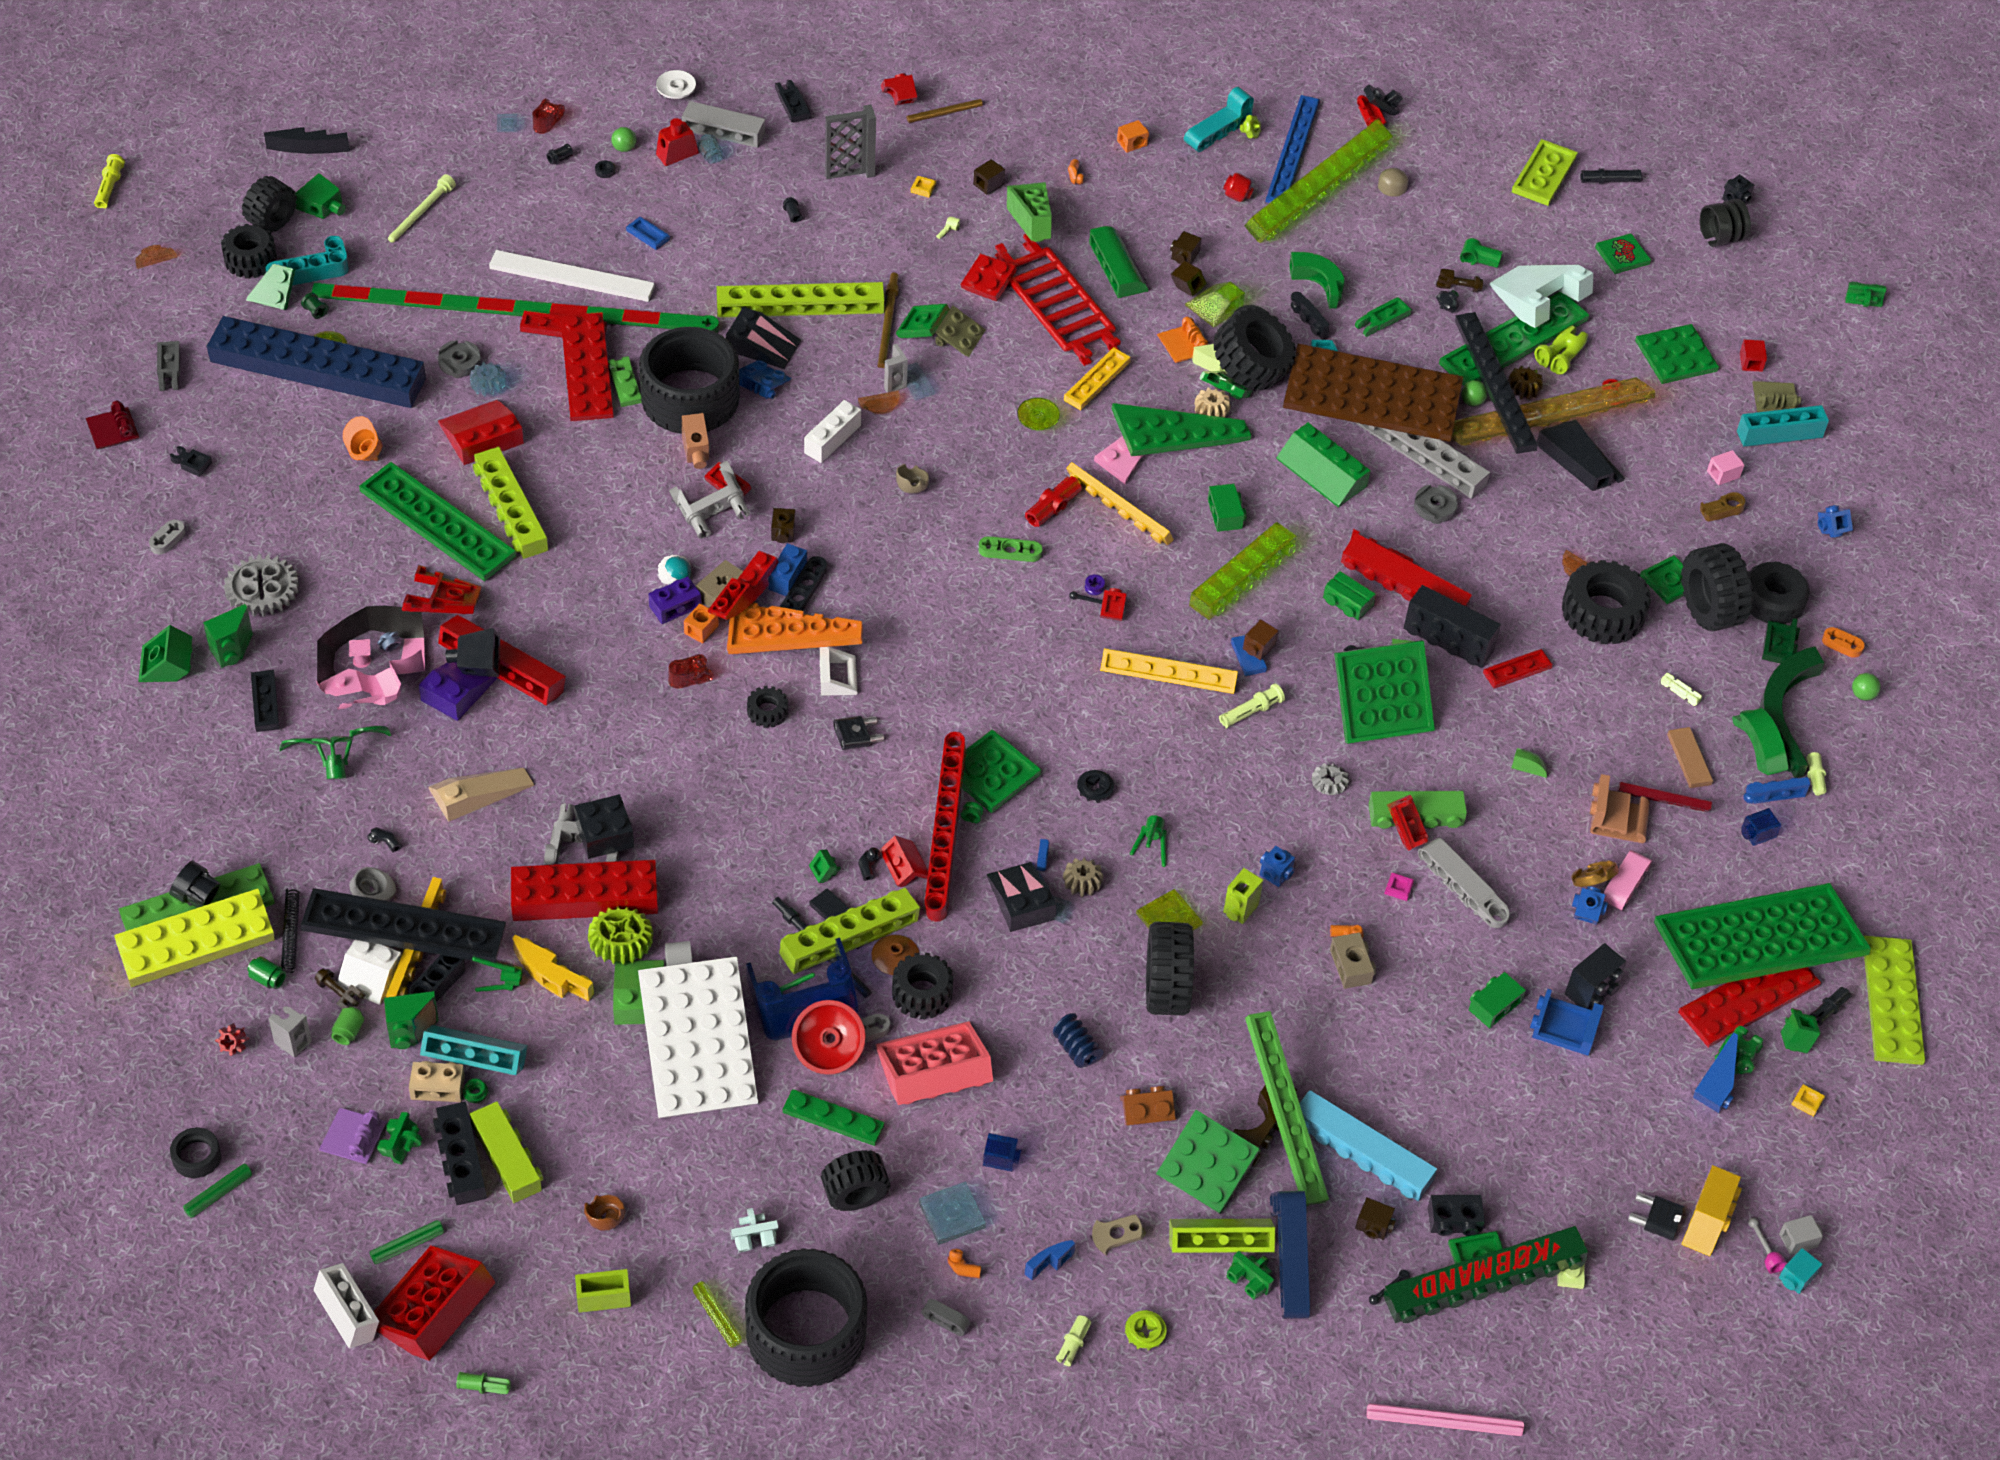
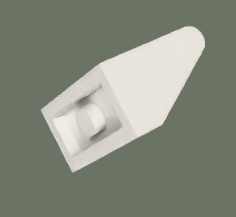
(832, 687)

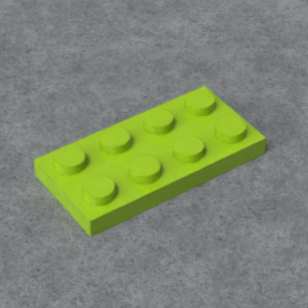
(1544, 172)

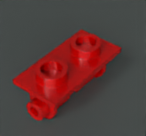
(1369, 111)

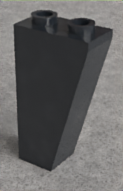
(1576, 453)

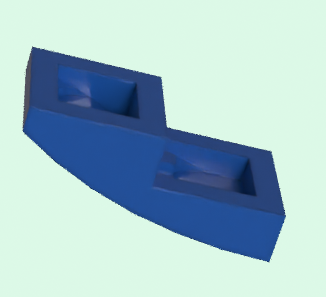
(1053, 1255)

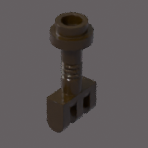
(1447, 278)
(324, 978)

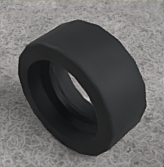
(201, 1168)

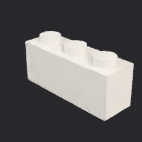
(832, 431)
(346, 1305)

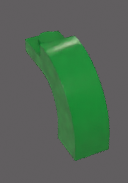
(1320, 270)
(1765, 738)

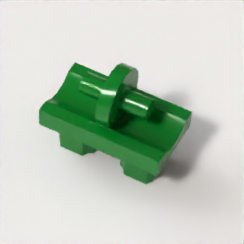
(1865, 294)
(403, 1137)
(1254, 1271)

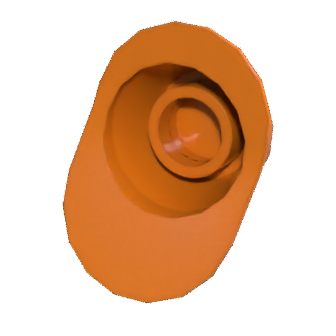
(362, 439)

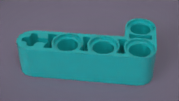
(1222, 122)
(320, 265)

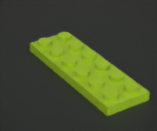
(1893, 1001)

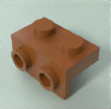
(1149, 1106)

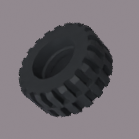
(1242, 361)
(1717, 587)
(1602, 622)
(1169, 968)

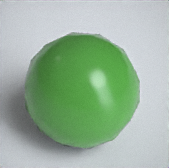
(623, 139)
(1474, 393)
(1866, 686)

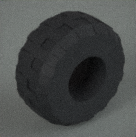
(1786, 581)

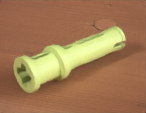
(1260, 701)

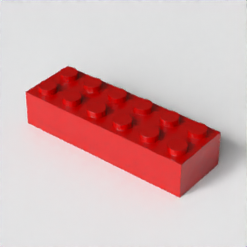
(582, 889)

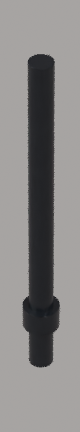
(790, 915)

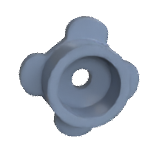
(389, 641)

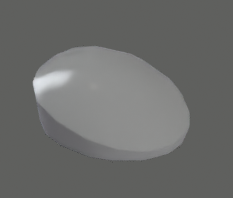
(381, 882)

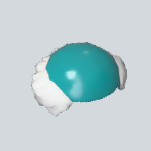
(673, 568)

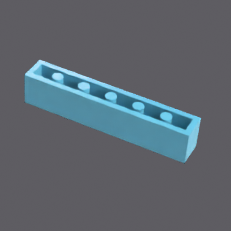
(1366, 1147)

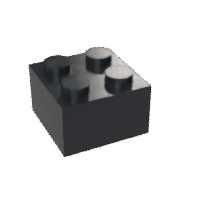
(604, 826)
(1596, 977)

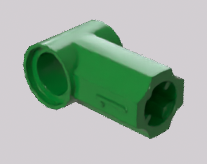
(1475, 252)

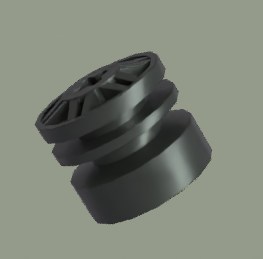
(1725, 222)

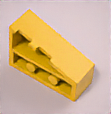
(1712, 1210)

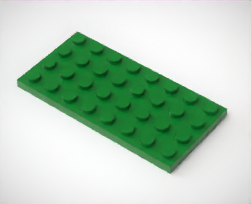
(1761, 936)

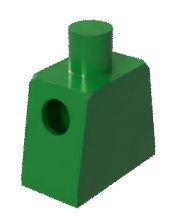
(320, 198)

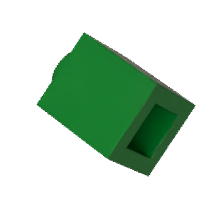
(1800, 1031)

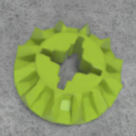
(1153, 1322)

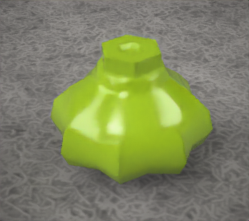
(1251, 126)

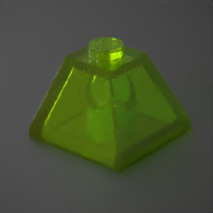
(1217, 303)

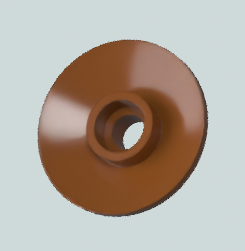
(885, 958)

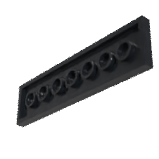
(403, 925)

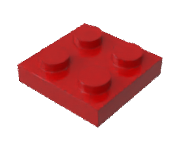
(988, 277)

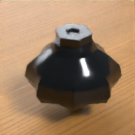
(1448, 300)

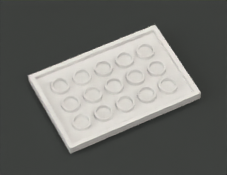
(697, 1037)

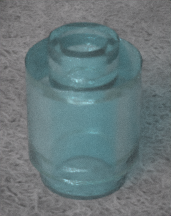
(710, 148)

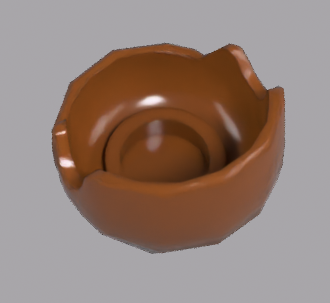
(603, 1204)

